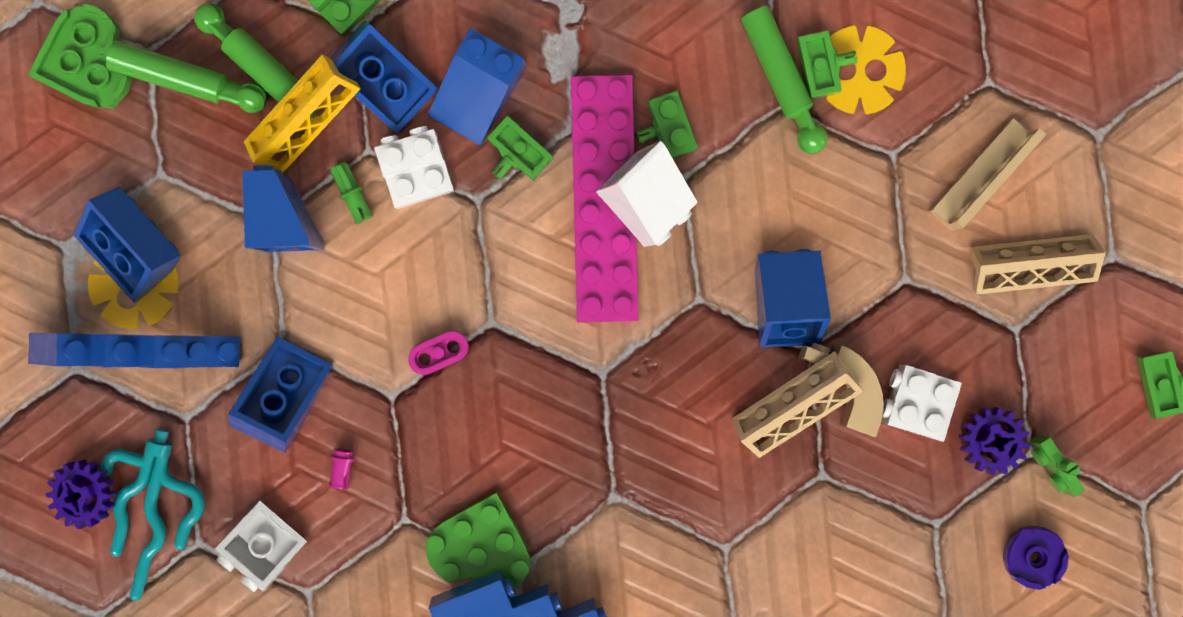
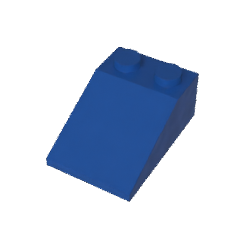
(386, 78)
(477, 86)
(279, 395)

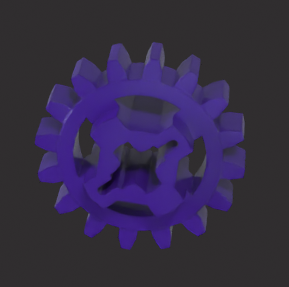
(1000, 452)
(81, 494)

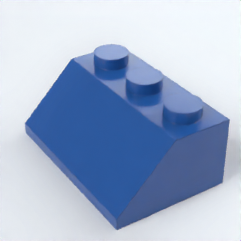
(126, 243)

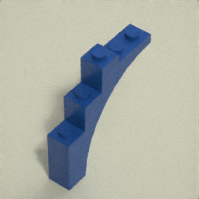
(133, 350)
(495, 598)

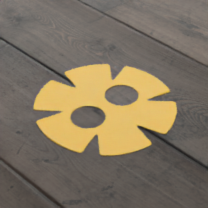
(872, 93)
(152, 305)

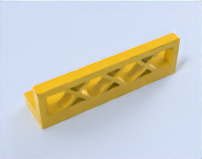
(294, 114)

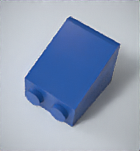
(276, 214)
(791, 298)

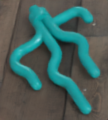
(155, 472)

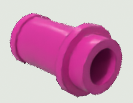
(341, 468)

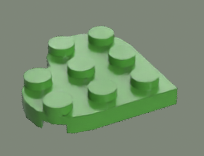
(76, 58)
(479, 544)

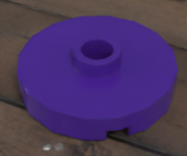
(1050, 560)

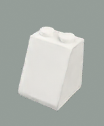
(649, 195)

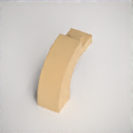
(866, 409)

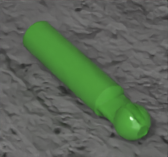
(246, 52)
(183, 77)
(784, 77)

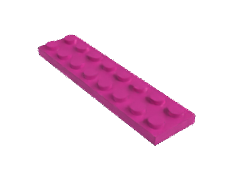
(602, 241)

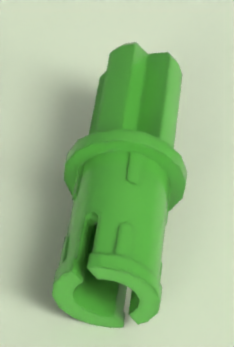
(351, 192)

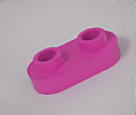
(439, 352)

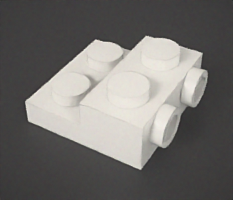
(414, 167)
(920, 402)
(259, 547)

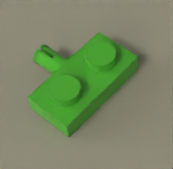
(822, 64)
(669, 125)
(518, 150)
(1161, 384)
(1062, 470)

